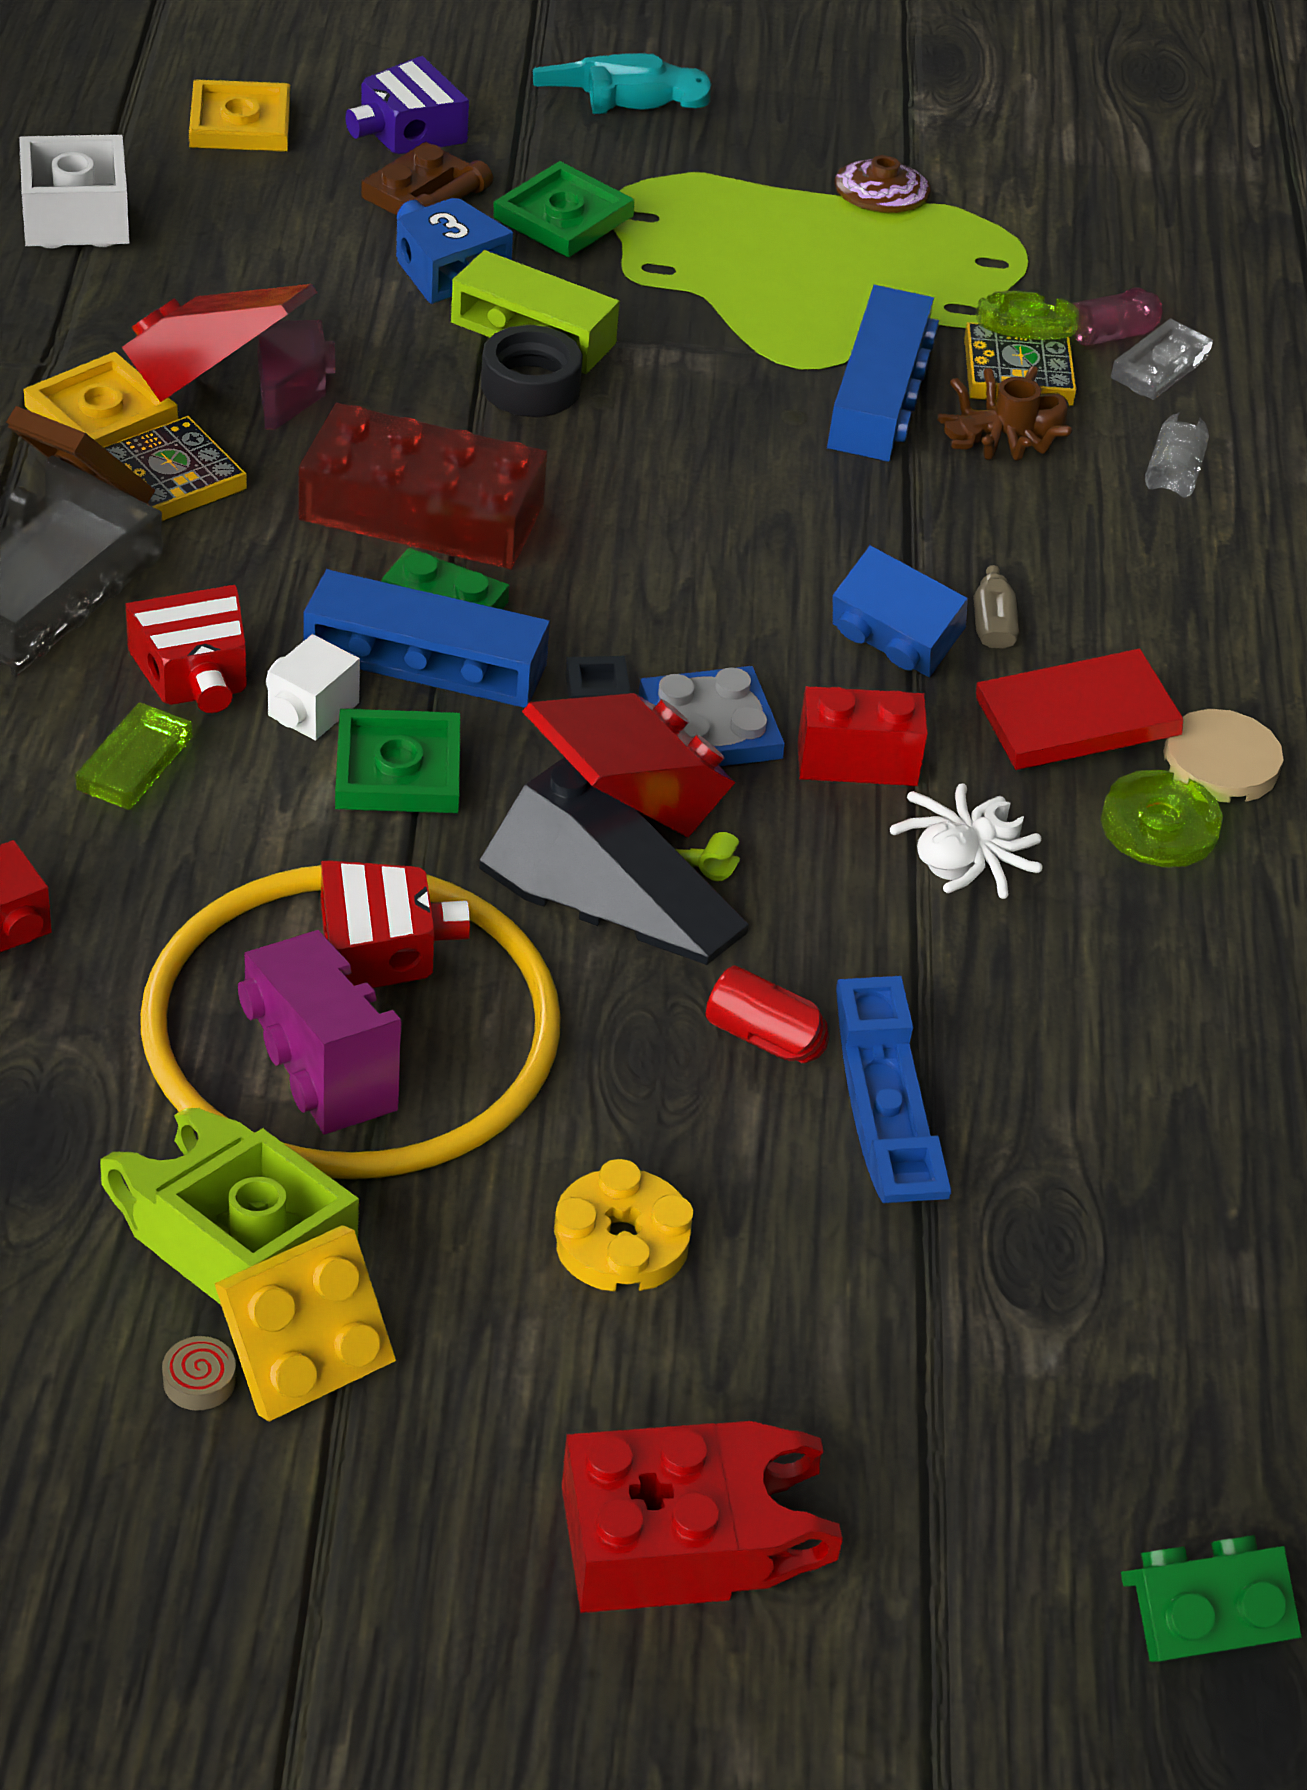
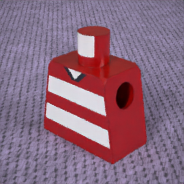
(190, 646)
(385, 920)

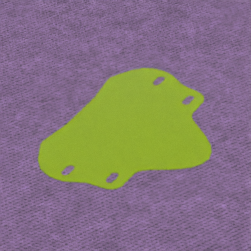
(801, 264)

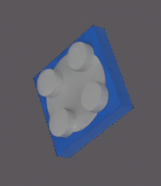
(723, 709)

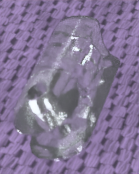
(1177, 456)

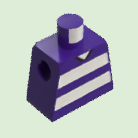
(410, 107)

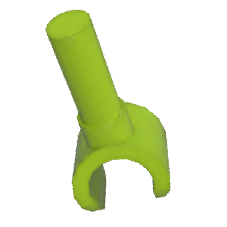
(716, 859)

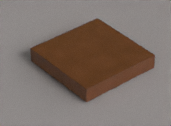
(78, 450)

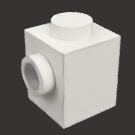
(313, 686)

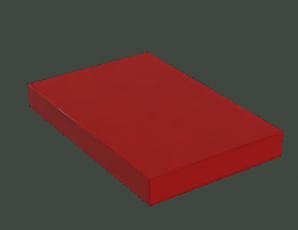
(1078, 709)

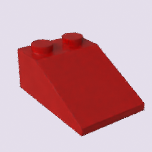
(187, 340)
(637, 755)

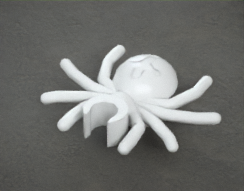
(961, 844)

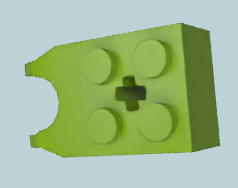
(225, 1200)

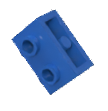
(899, 612)

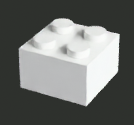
(74, 190)

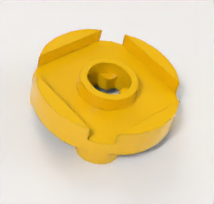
(628, 1196)

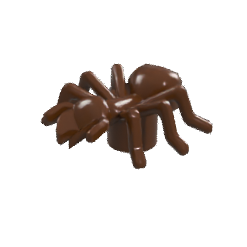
(1017, 412)

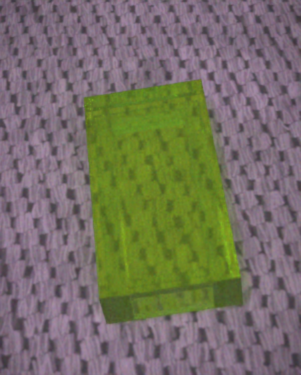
(133, 756)

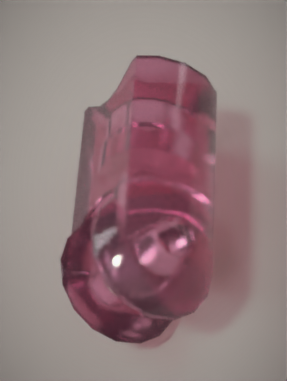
(1117, 316)

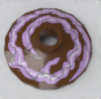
(882, 185)

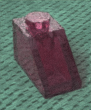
(292, 368)

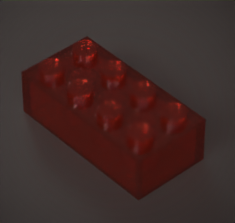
(422, 485)

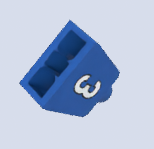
(443, 240)

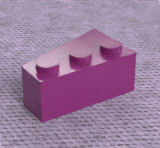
(323, 1030)

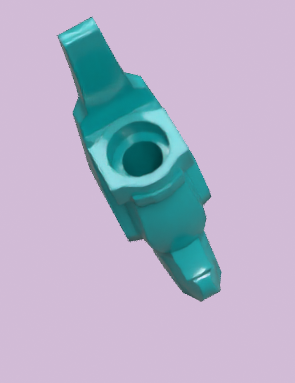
(629, 81)

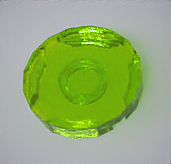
(1027, 316)
(1161, 818)

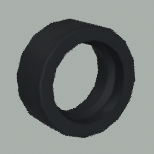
(530, 393)

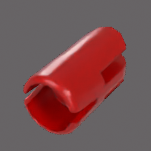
(767, 1016)

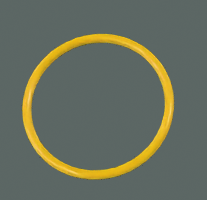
(368, 1163)

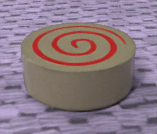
(199, 1373)

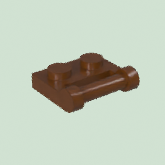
(425, 176)

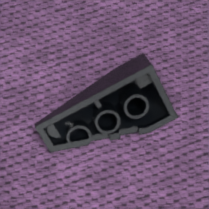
(608, 863)

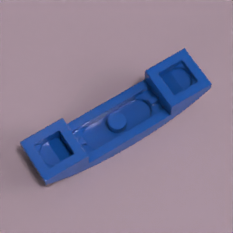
(885, 1091)

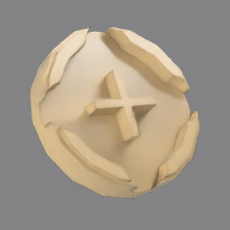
(1225, 754)

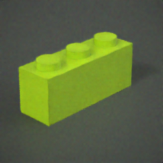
(505, 294)

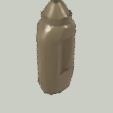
(996, 611)

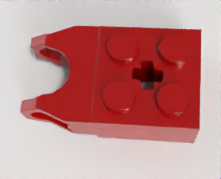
(688, 1513)

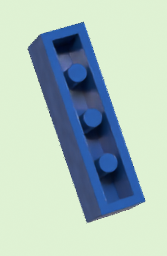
(883, 374)
(430, 637)

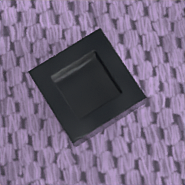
(596, 676)

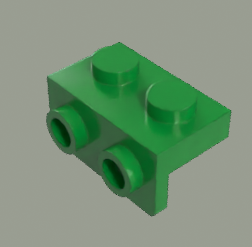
(1214, 1601)

